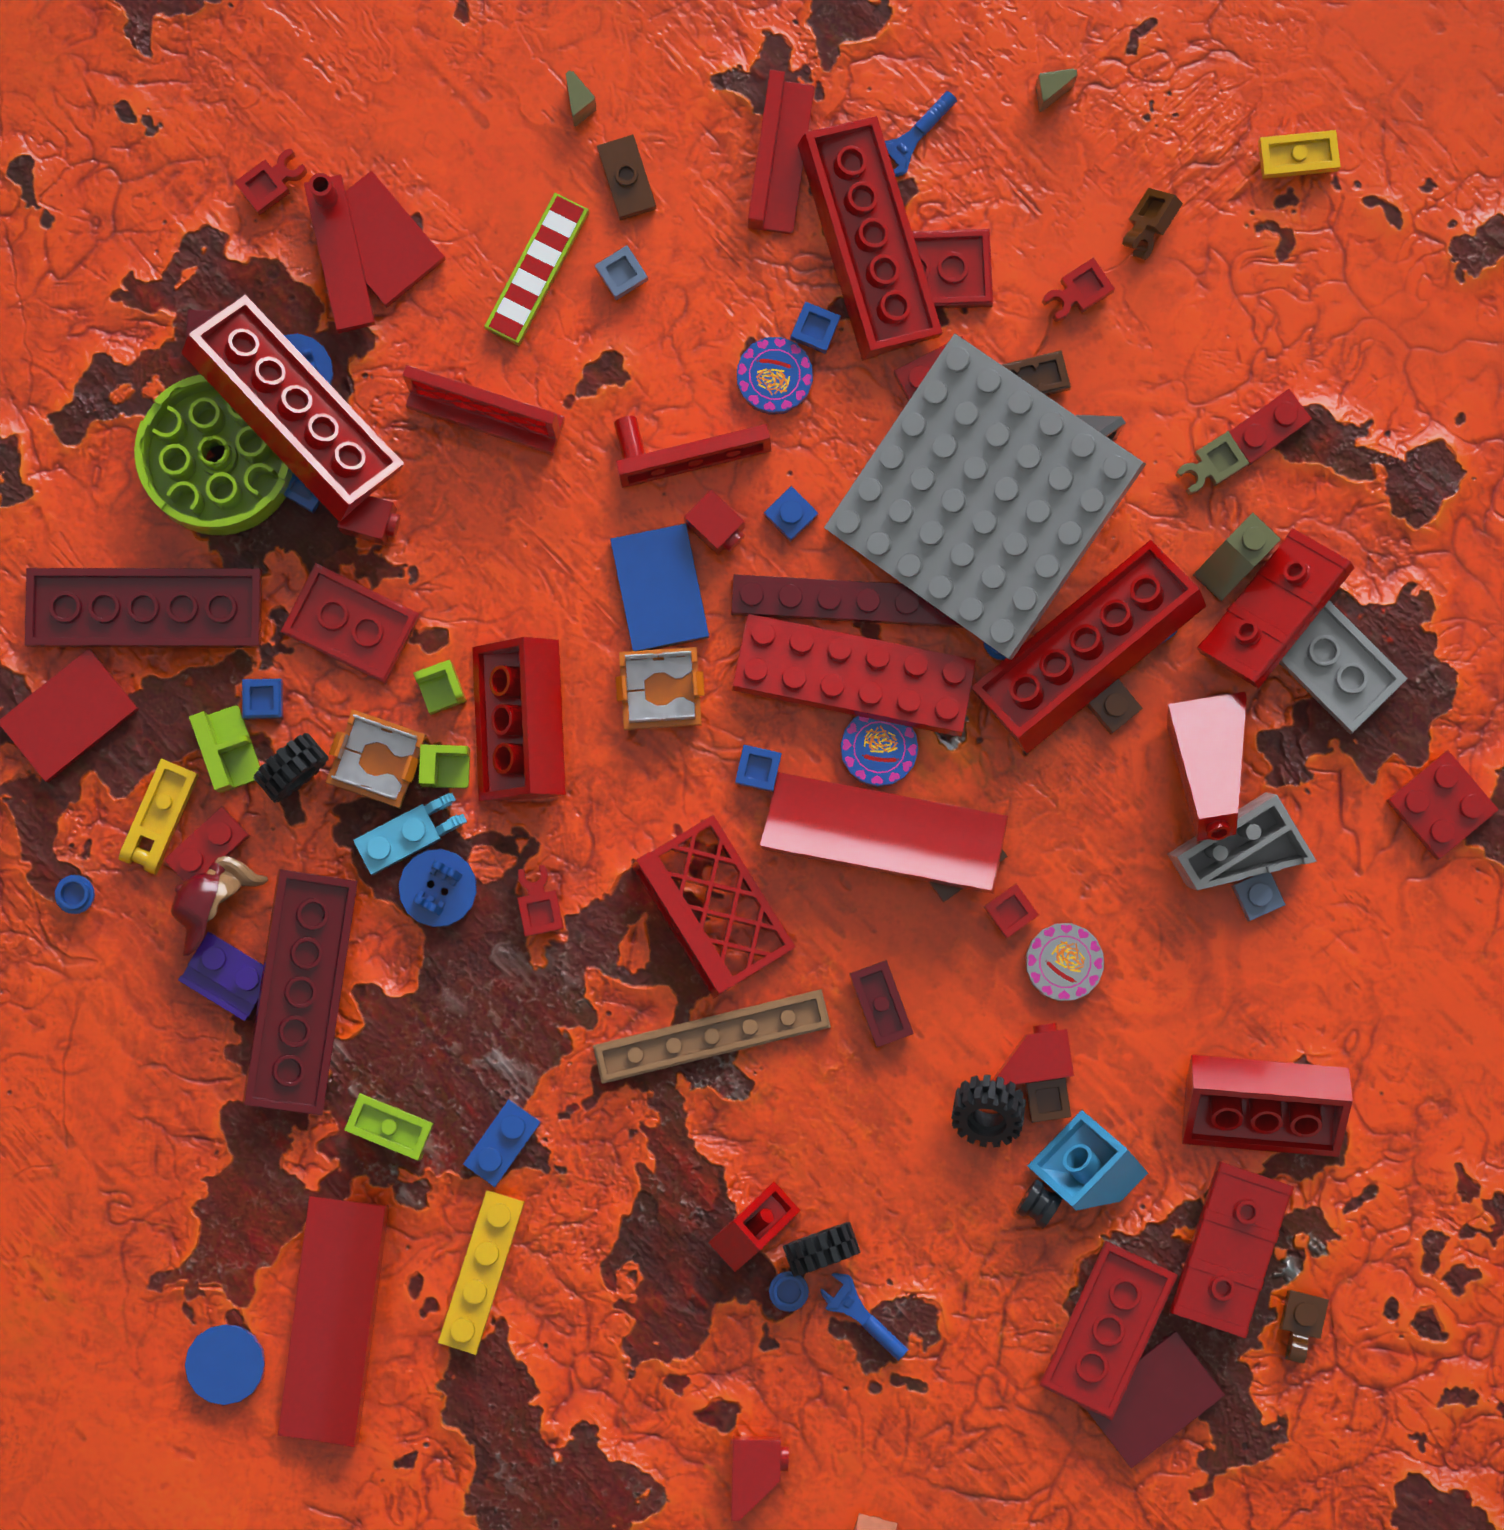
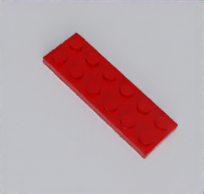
(854, 675)

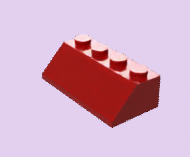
(519, 719)
(1266, 1105)

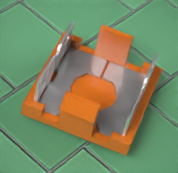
(660, 688)
(375, 758)

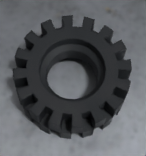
(290, 767)
(991, 1096)
(821, 1249)

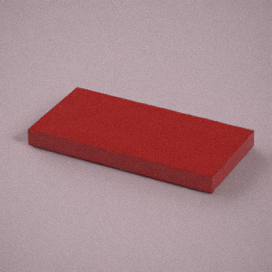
(1108, 1330)

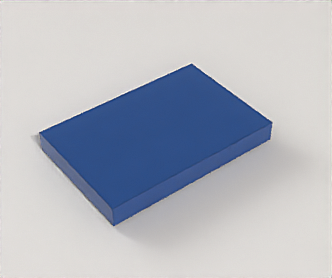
(659, 588)

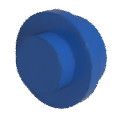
(74, 894)
(788, 1292)

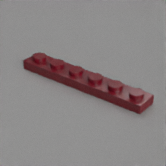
(834, 601)

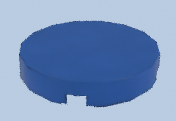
(225, 1364)

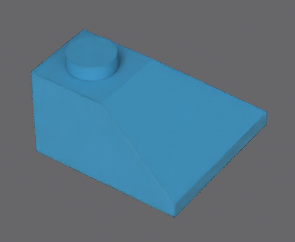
(1087, 1165)

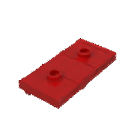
(1276, 608)
(1231, 1249)

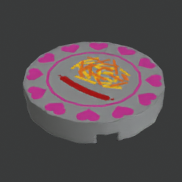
(1064, 962)

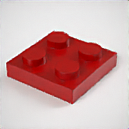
(1442, 805)

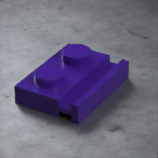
(224, 976)

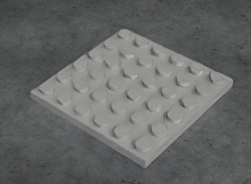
(984, 496)

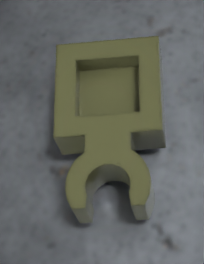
(1216, 460)

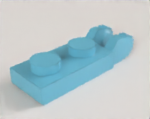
(406, 835)

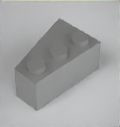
(1263, 844)

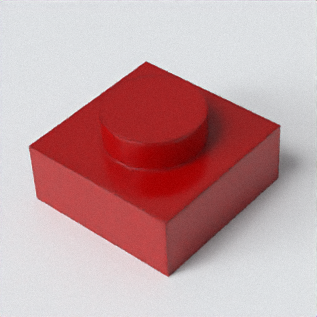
(1011, 911)

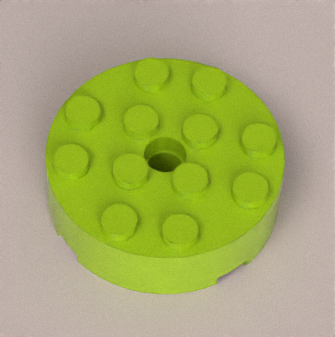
(196, 492)

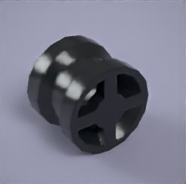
(1039, 1204)

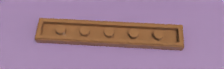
(711, 1036)

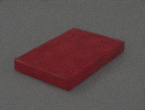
(1160, 1400)

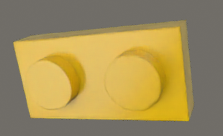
(1299, 154)

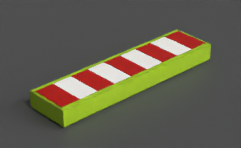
(536, 269)

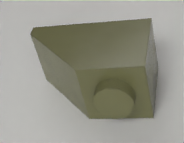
(1236, 556)

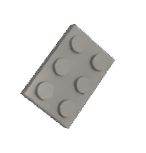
(1342, 668)

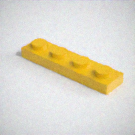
(481, 1272)

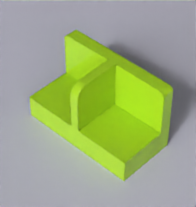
(226, 748)
(389, 1127)

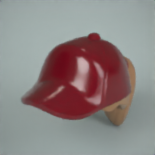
(201, 894)

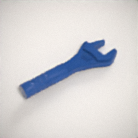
(903, 147)
(849, 1303)

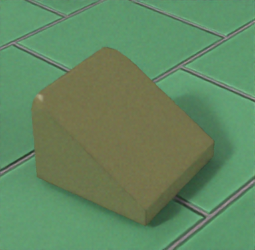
(1053, 85)
(580, 97)

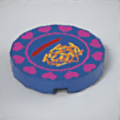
(774, 375)
(878, 751)

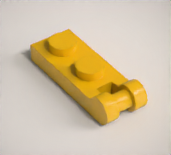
(158, 815)

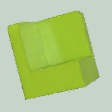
(440, 686)
(444, 766)

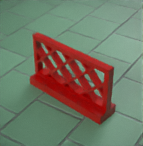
(482, 410)
(685, 925)

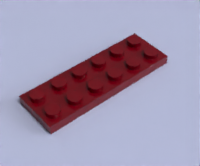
(143, 607)
(300, 992)

